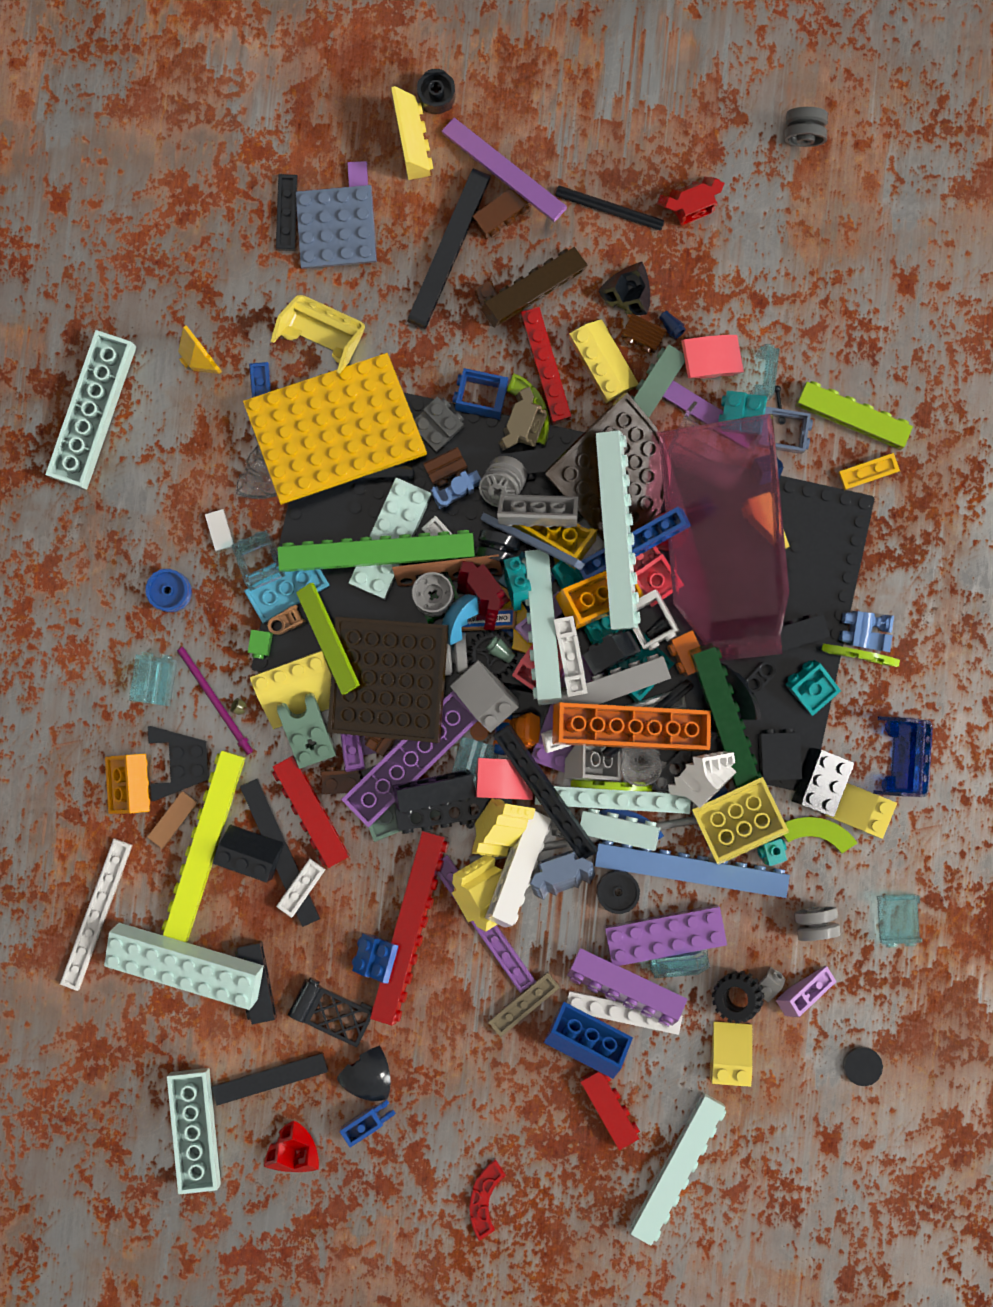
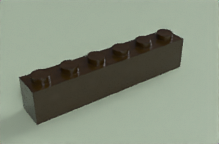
(533, 287)

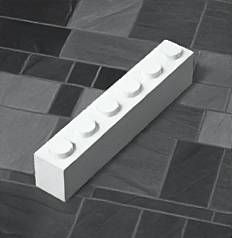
(517, 872)

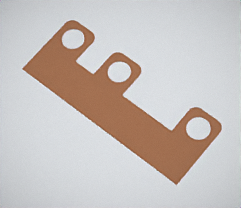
(449, 566)

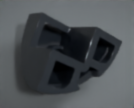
(628, 290)
(368, 1076)

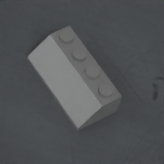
(538, 510)

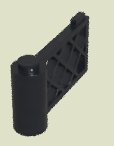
(308, 1000)

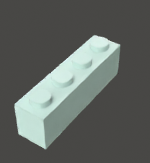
(620, 830)

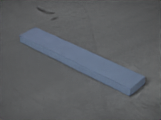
(533, 542)

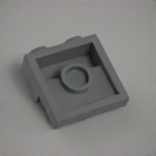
(438, 423)

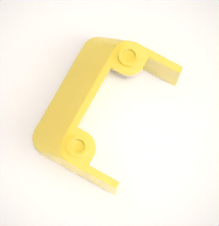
(322, 325)

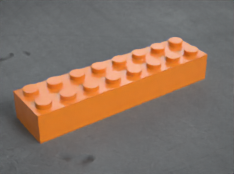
(631, 727)

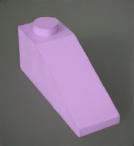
(806, 992)

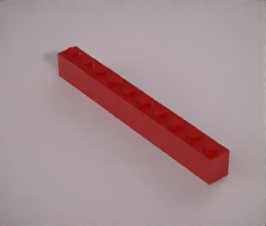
(410, 925)

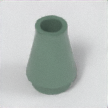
(500, 649)

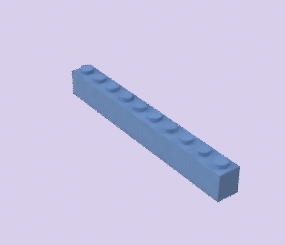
(692, 870)

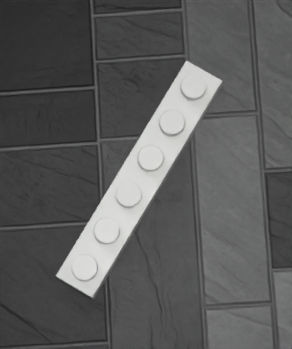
(615, 1011)

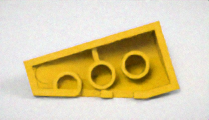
(195, 355)

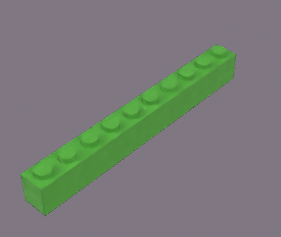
(376, 552)

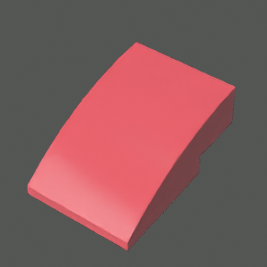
(712, 356)
(653, 573)
(500, 780)

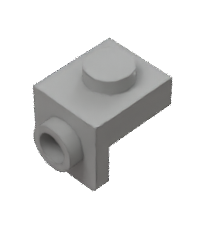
(772, 983)

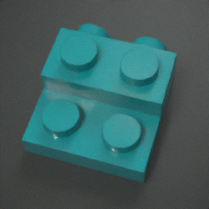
(742, 405)
(515, 581)
(812, 686)

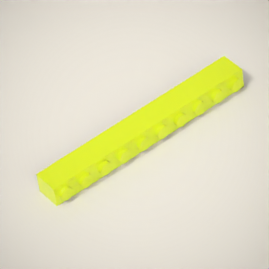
(204, 846)

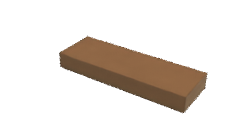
(172, 819)

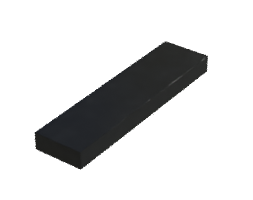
(286, 212)

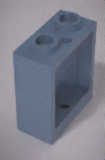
(806, 426)

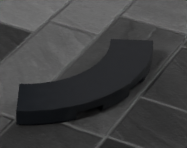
(742, 694)

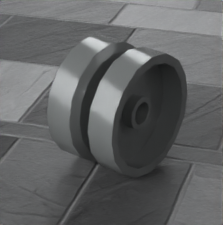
(806, 126)

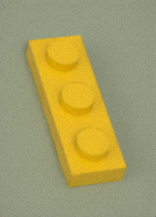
(869, 471)

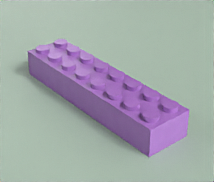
(407, 763)

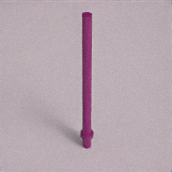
(243, 742)

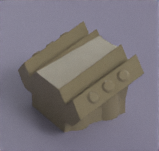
(524, 422)

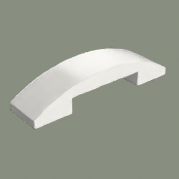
(571, 656)

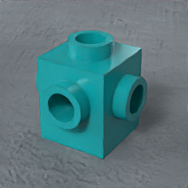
(773, 852)

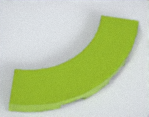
(518, 383)
(868, 656)
(609, 785)
(820, 828)

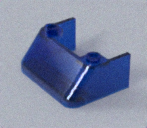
(909, 757)

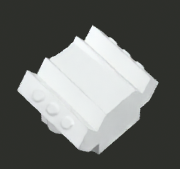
(704, 777)

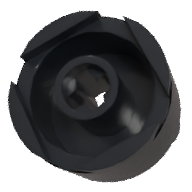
(436, 102)

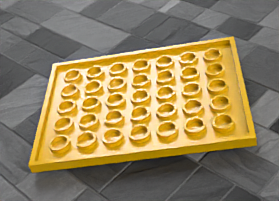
(334, 428)

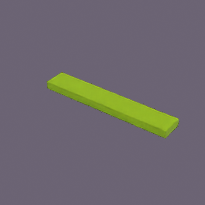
(327, 638)

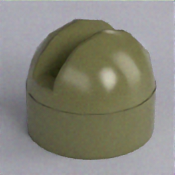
(238, 706)

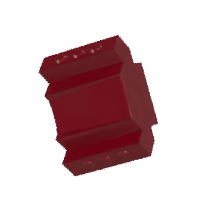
(484, 586)

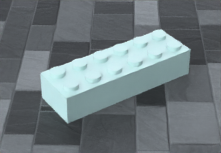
(398, 516)
(193, 1131)

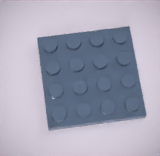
(336, 227)

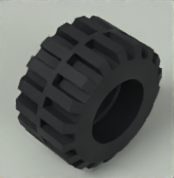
(724, 1004)

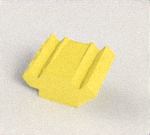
(500, 827)
(475, 890)

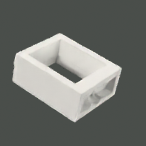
(669, 635)

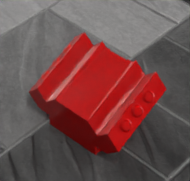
(693, 200)

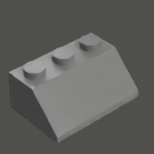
(590, 764)

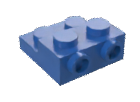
(374, 957)

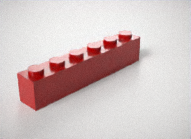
(545, 366)
(312, 813)

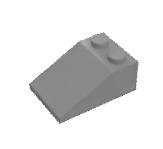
(485, 696)

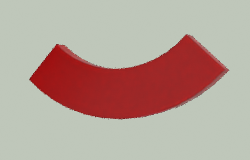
(480, 1197)

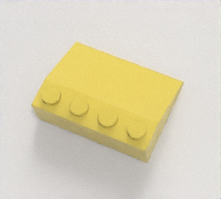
(411, 134)
(291, 683)
(740, 821)

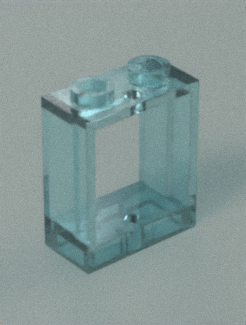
(264, 575)

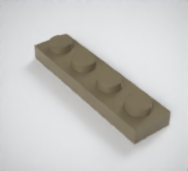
(524, 1004)

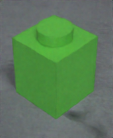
(260, 644)

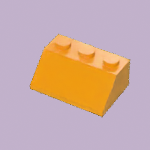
(127, 784)

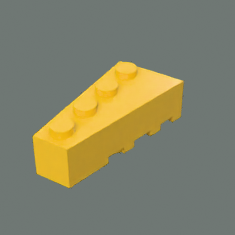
(572, 541)

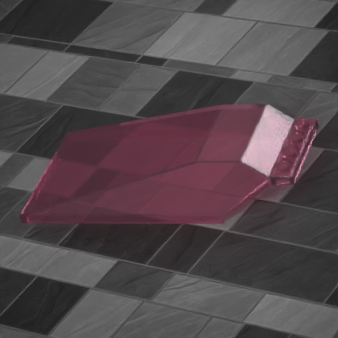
(733, 557)

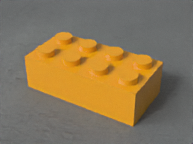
(587, 600)

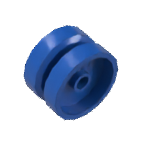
(157, 590)

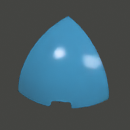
(457, 616)

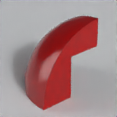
(293, 1150)

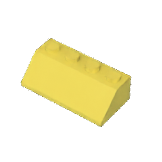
(603, 360)

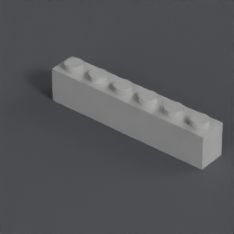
(621, 681)

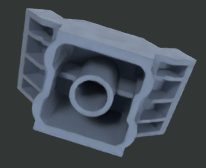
(561, 873)

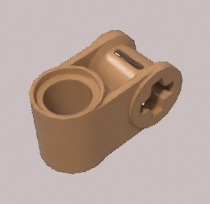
(287, 620)

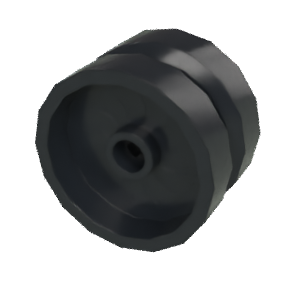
(497, 545)
(618, 880)

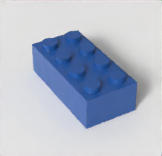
(588, 1040)

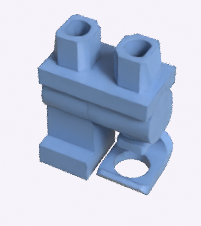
(459, 488)
(861, 632)

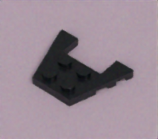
(187, 761)

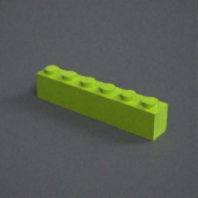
(853, 415)

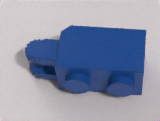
(365, 1124)

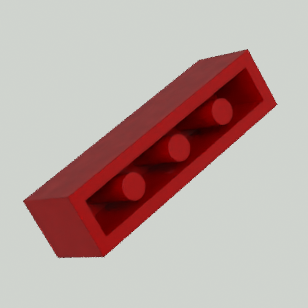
(609, 1109)

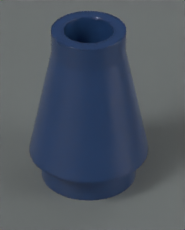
(673, 326)

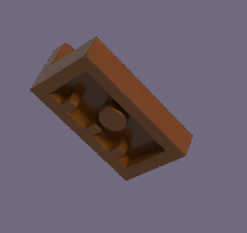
(338, 781)

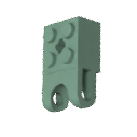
(307, 726)

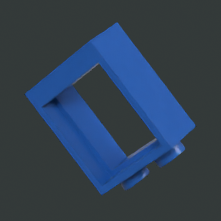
(485, 379)

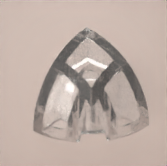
(256, 480)

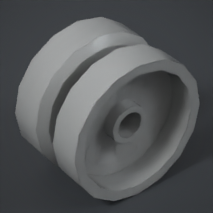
(457, 654)
(817, 923)

